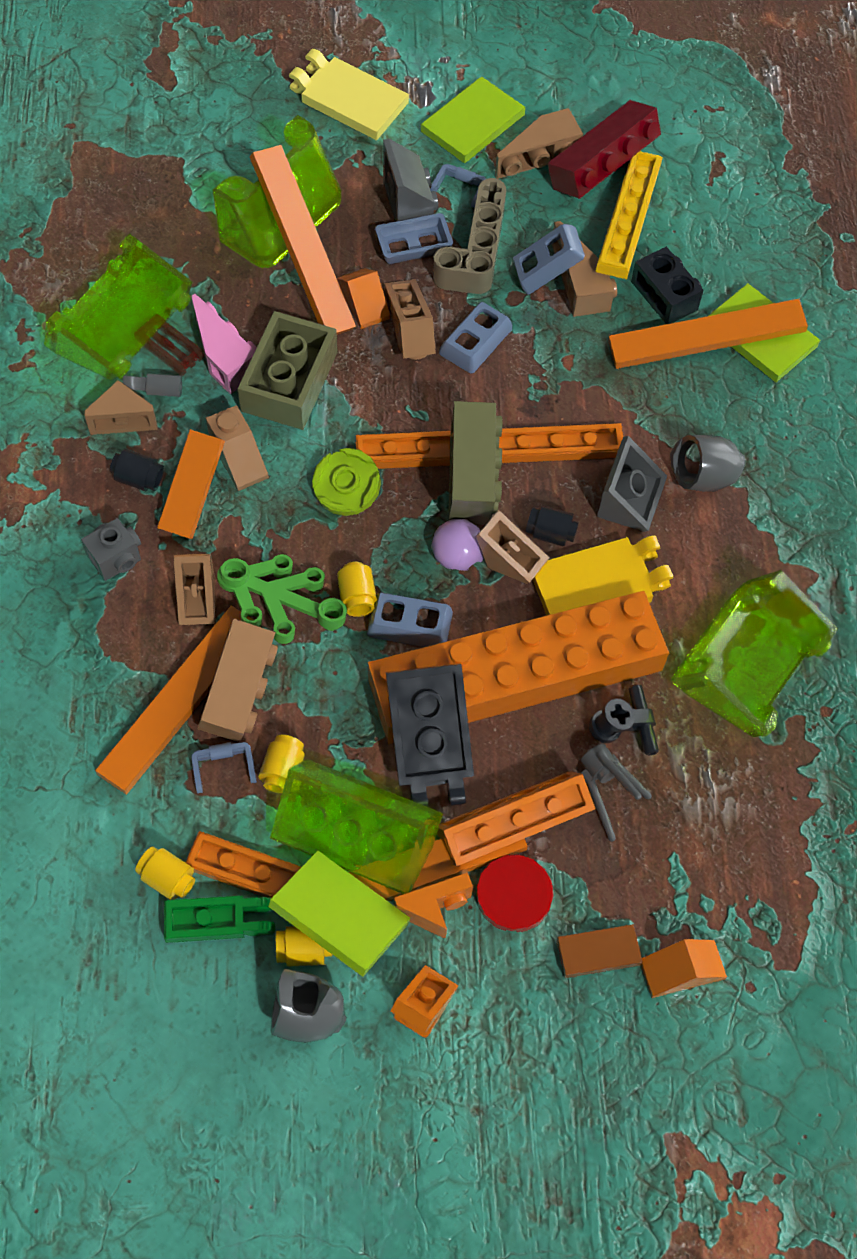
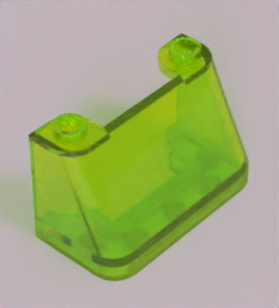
(245, 214)
(119, 311)
(754, 651)

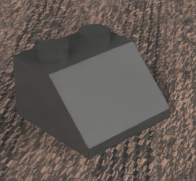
(406, 183)

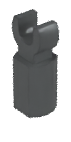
(156, 384)

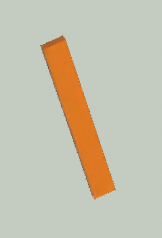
(517, 445)

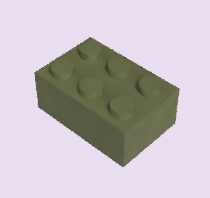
(288, 370)
(474, 462)

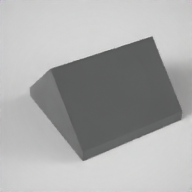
(632, 488)

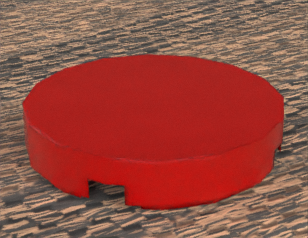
(514, 893)

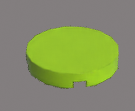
(346, 482)

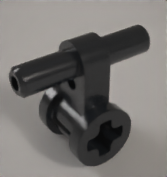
(619, 717)

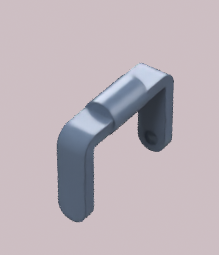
(459, 174)
(219, 752)

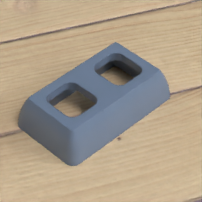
(410, 232)
(549, 266)
(488, 338)
(407, 630)

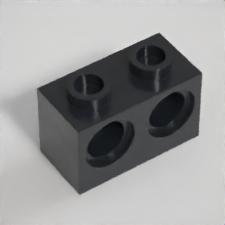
(667, 285)

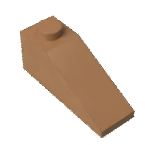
(585, 288)
(411, 319)

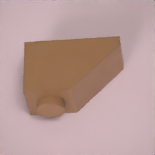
(240, 450)

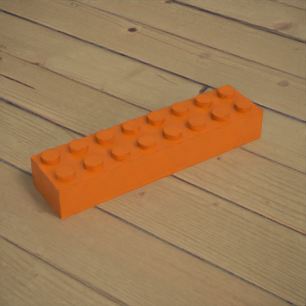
(540, 657)

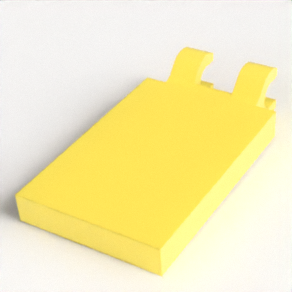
(348, 94)

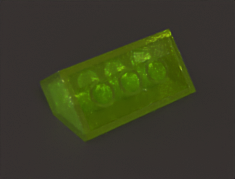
(355, 825)

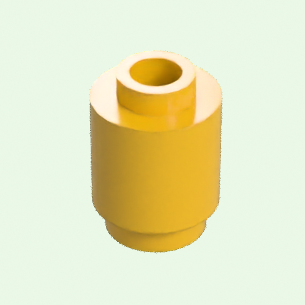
(357, 588)
(279, 758)
(165, 873)
(298, 949)

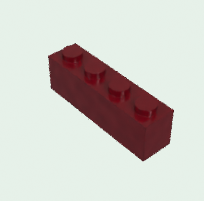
(604, 149)

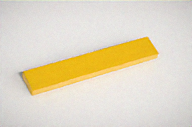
(629, 215)

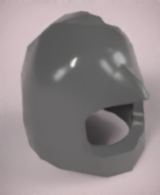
(719, 463)
(306, 1008)

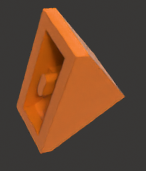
(364, 297)
(682, 967)

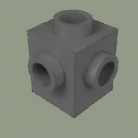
(112, 548)

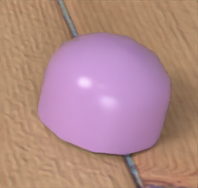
(457, 545)

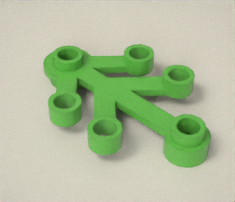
(278, 593)

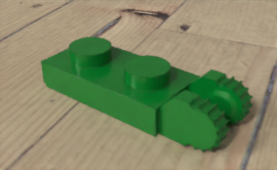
(214, 918)

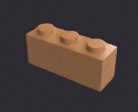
(238, 681)

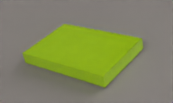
(473, 119)
(775, 355)
(339, 913)

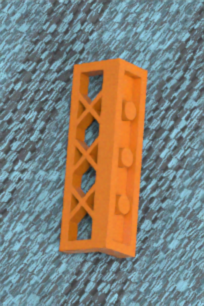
(516, 817)

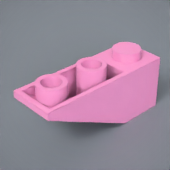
(223, 347)

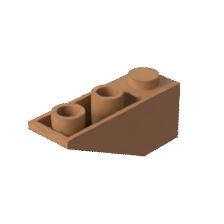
(538, 143)

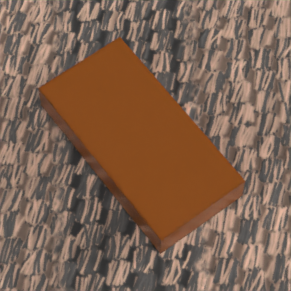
(599, 951)

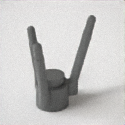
(605, 766)

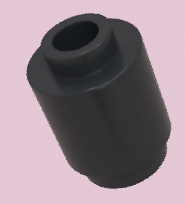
(137, 470)
(552, 525)

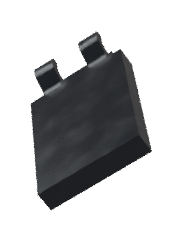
(430, 730)

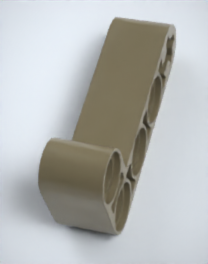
(474, 268)

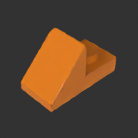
(425, 903)
(424, 1001)

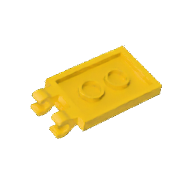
(600, 575)

